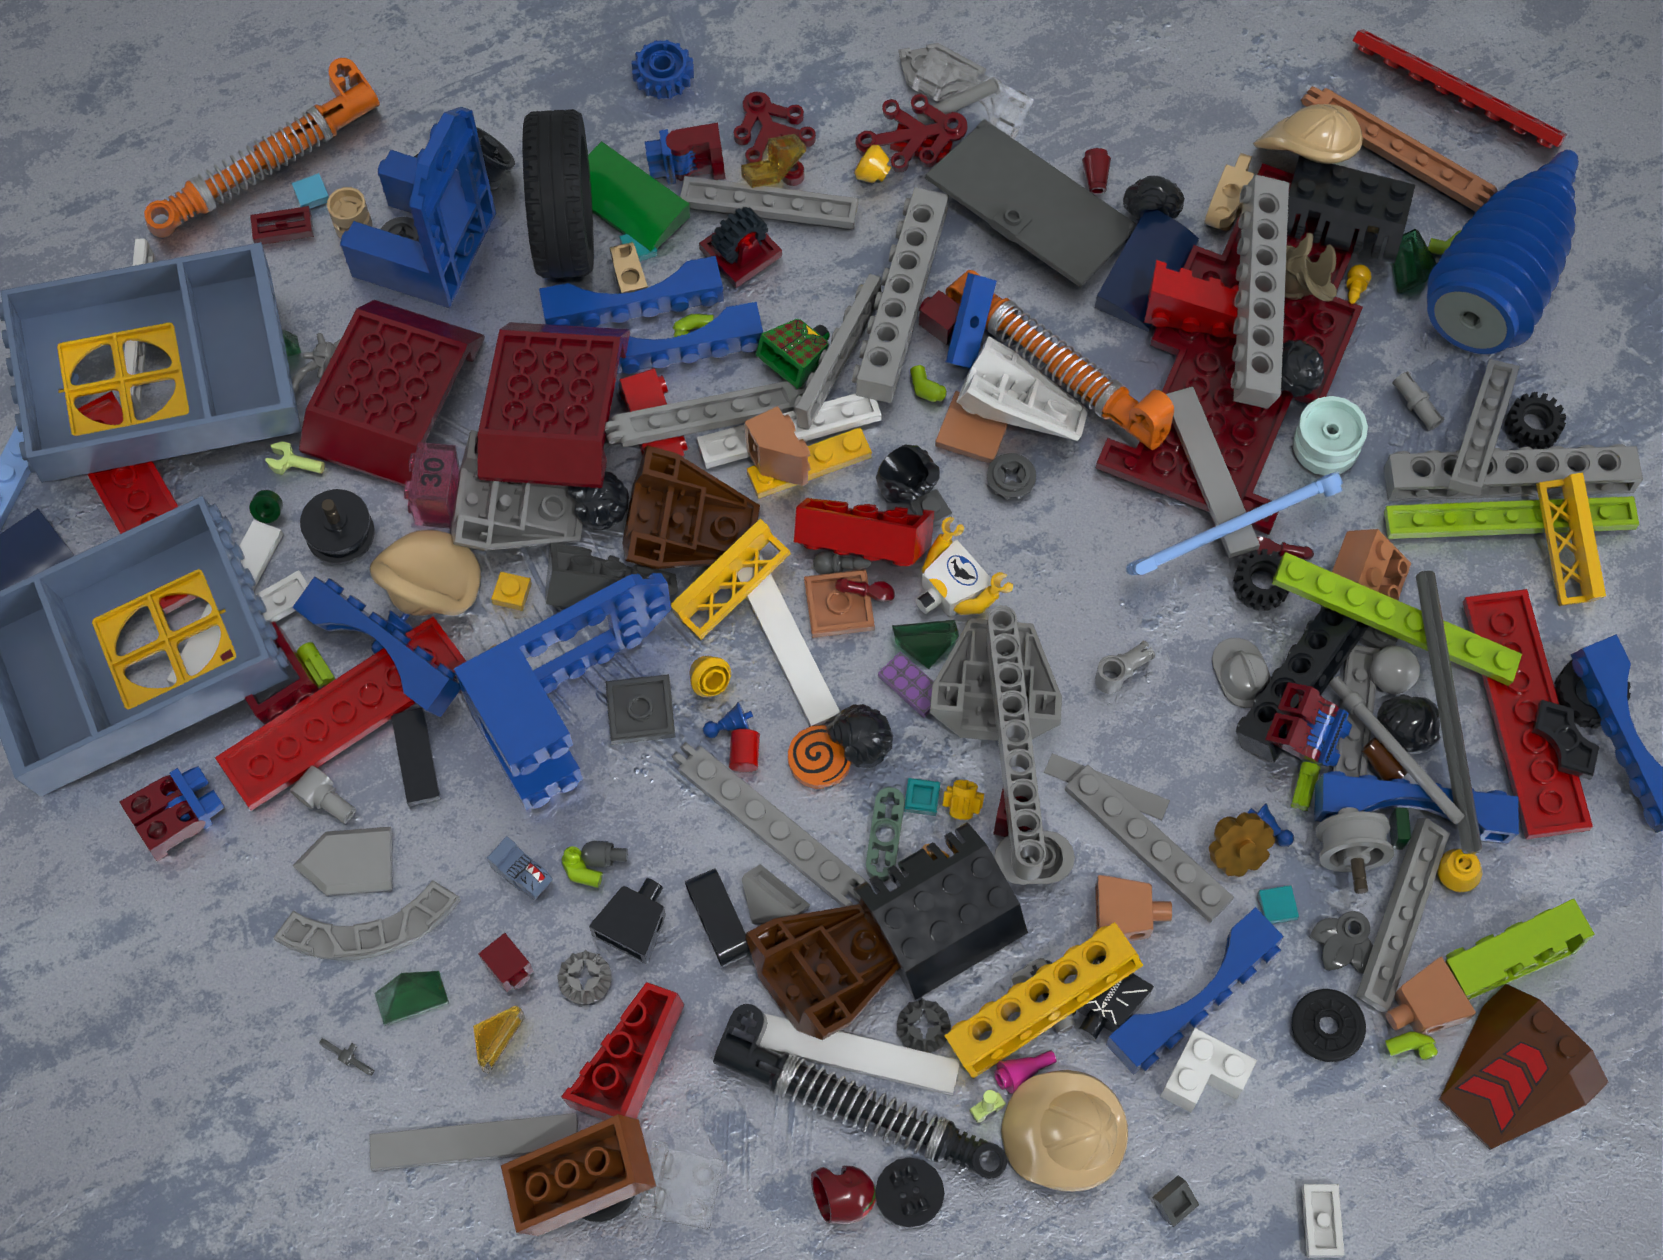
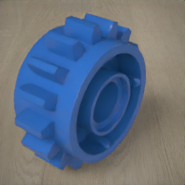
(662, 83)

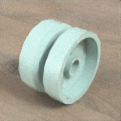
(1329, 435)

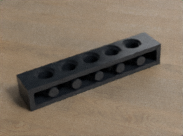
(1307, 657)

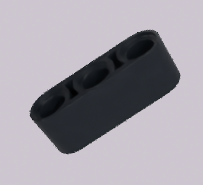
(718, 917)

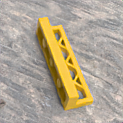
(1582, 537)
(722, 571)

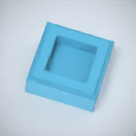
(311, 191)

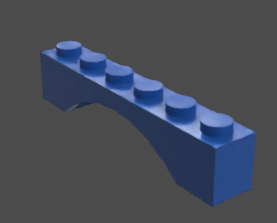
(691, 286)
(731, 332)
(1605, 674)
(422, 680)
(1334, 790)
(1145, 1035)

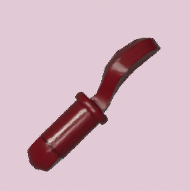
(1304, 553)
(879, 590)

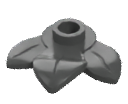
(1341, 945)

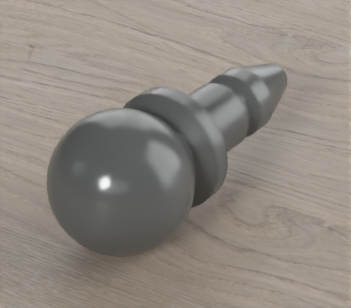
(827, 562)

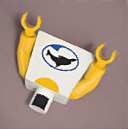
(956, 579)

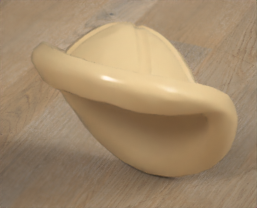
(1317, 133)
(428, 574)
(1065, 1131)

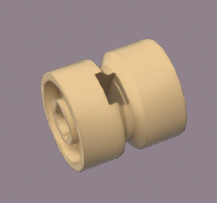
(347, 206)

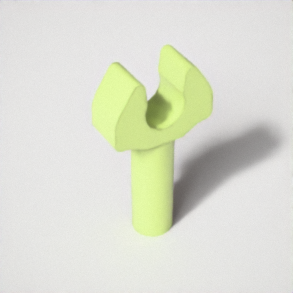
(291, 460)
(991, 1102)

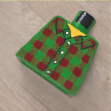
(793, 350)

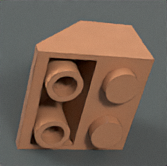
(776, 448)
(1372, 562)

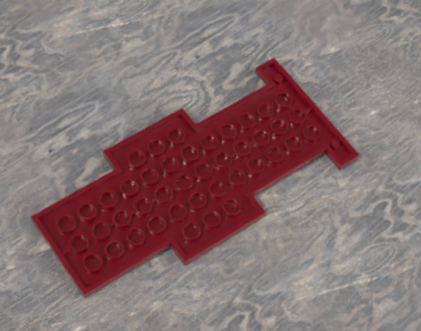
(1206, 364)

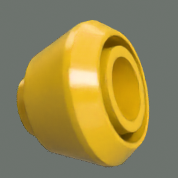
(872, 165)
(709, 676)
(1459, 870)

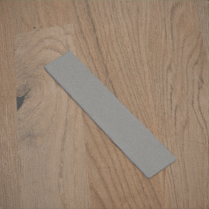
(1139, 798)

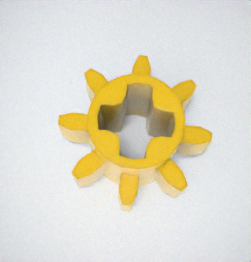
(963, 799)

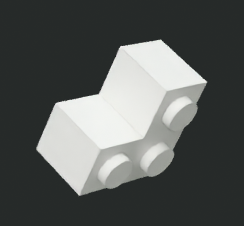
(1207, 1062)

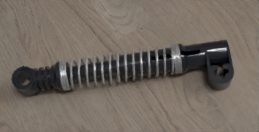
(846, 1098)

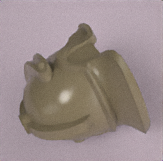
(1309, 278)

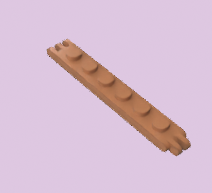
(1410, 153)

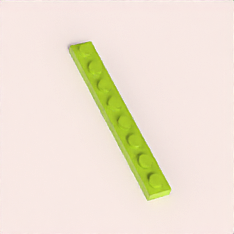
(1500, 518)
(1393, 617)

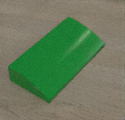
(633, 199)

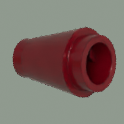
(1096, 168)

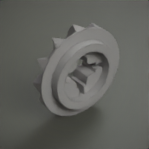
(595, 987)

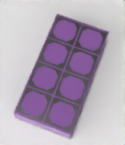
(908, 683)

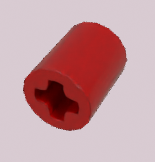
(744, 750)

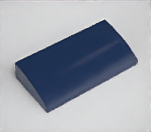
(1129, 281)
(29, 549)

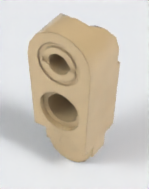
(1226, 200)

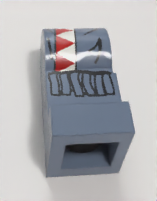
(519, 868)

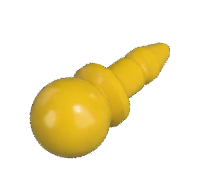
(1358, 280)

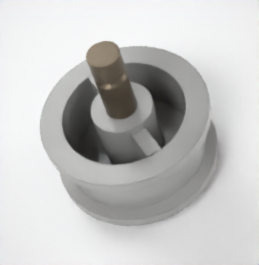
(1355, 843)

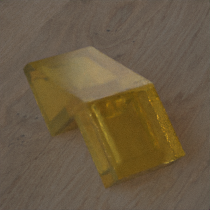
(782, 156)

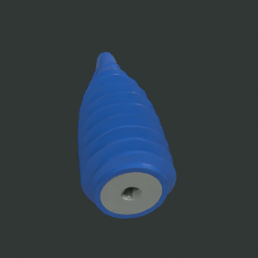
(1506, 261)

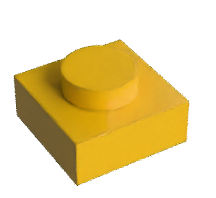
(511, 591)

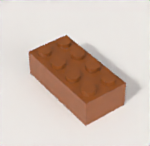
(578, 1175)

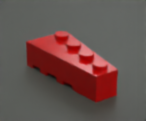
(628, 1057)

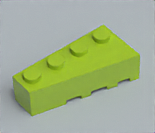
(1520, 949)

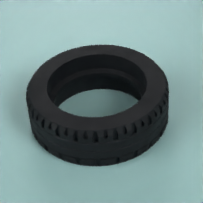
(558, 193)

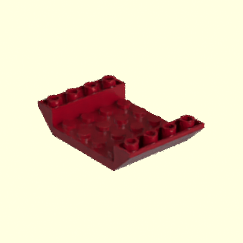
(384, 389)
(549, 404)

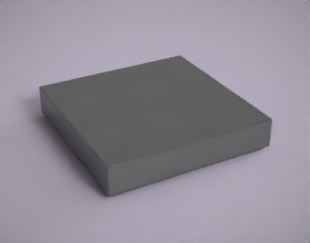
(640, 709)

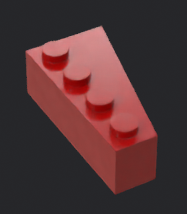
(1190, 302)
(864, 530)

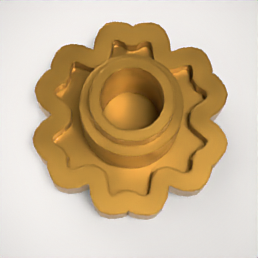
(1241, 844)

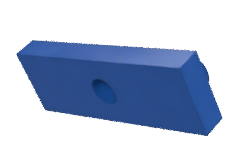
(971, 320)

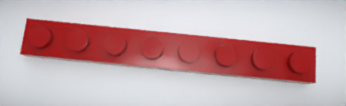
(1469, 94)

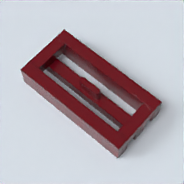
(282, 230)

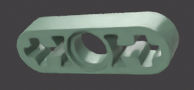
(879, 811)

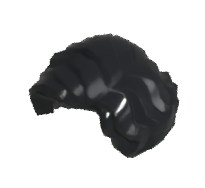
(1152, 194)
(1301, 368)
(907, 474)
(601, 506)
(1411, 722)
(862, 734)

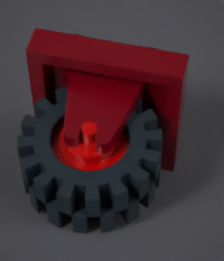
(741, 246)

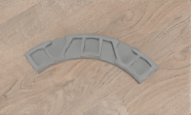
(373, 937)

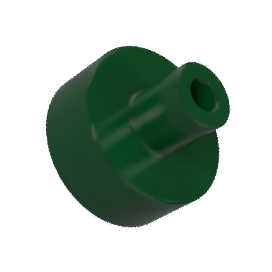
(266, 506)

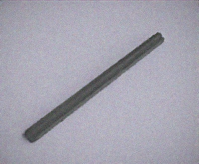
(1448, 711)

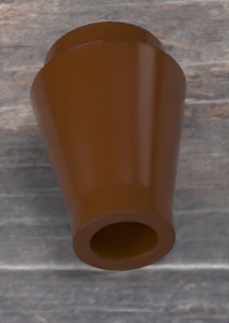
(1383, 761)

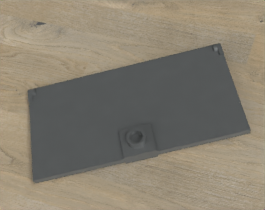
(1032, 202)

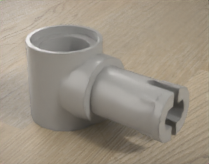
(1123, 666)
(317, 790)

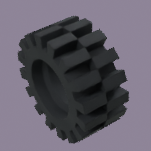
(1542, 408)
(1249, 591)

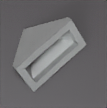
(770, 897)

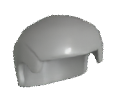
(1395, 669)

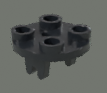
(915, 1208)

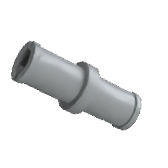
(1418, 401)

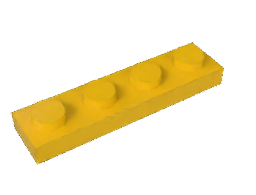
(823, 459)

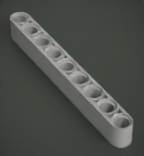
(1013, 753)

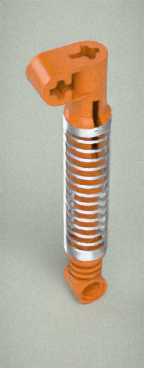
(316, 125)
(1145, 420)

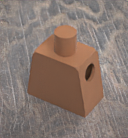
(1129, 906)
(1431, 1001)

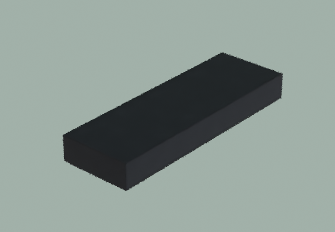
(415, 757)

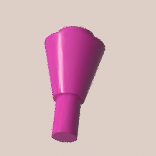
(1014, 1072)

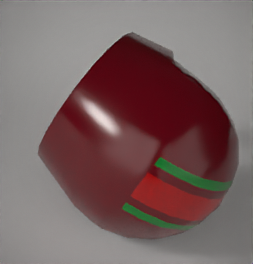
(845, 1196)

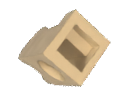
(627, 268)

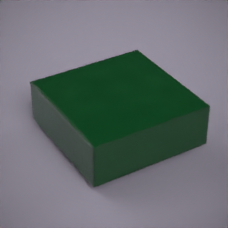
(1399, 828)

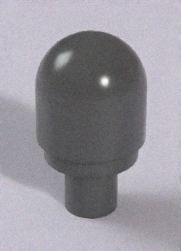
(602, 854)

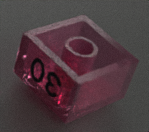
(432, 484)

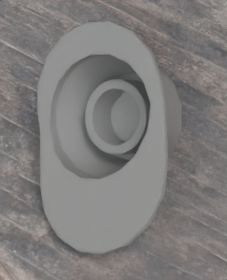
(1240, 671)
(1057, 863)

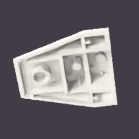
(1016, 393)

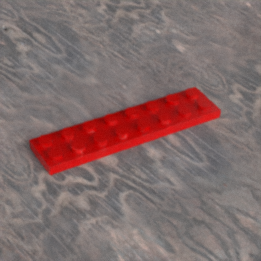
(131, 492)
(328, 720)
(1547, 799)

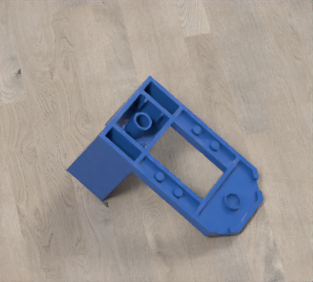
(447, 208)
(512, 699)

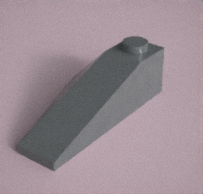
(577, 574)

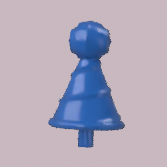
(394, 622)
(732, 721)
(1284, 837)

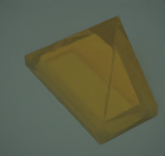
(494, 1036)

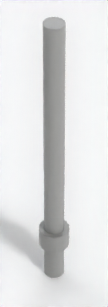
(1356, 705)

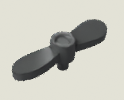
(347, 1056)

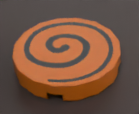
(817, 759)

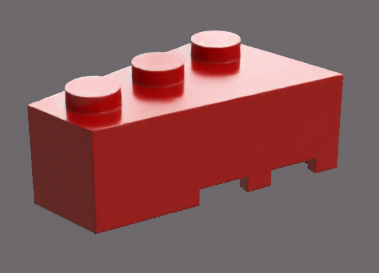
(648, 391)

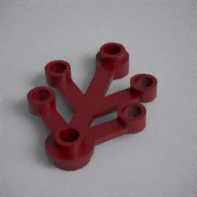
(772, 129)
(916, 132)

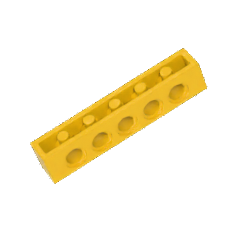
(1040, 1016)

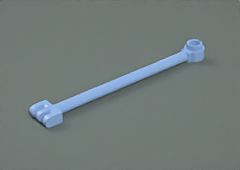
(1328, 484)

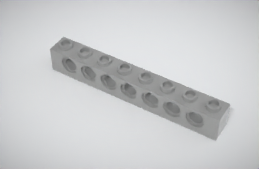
(908, 275)
(1260, 292)
(1620, 460)

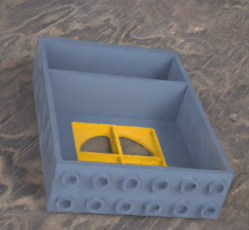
(203, 310)
(60, 672)

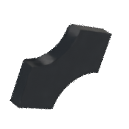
(1574, 752)

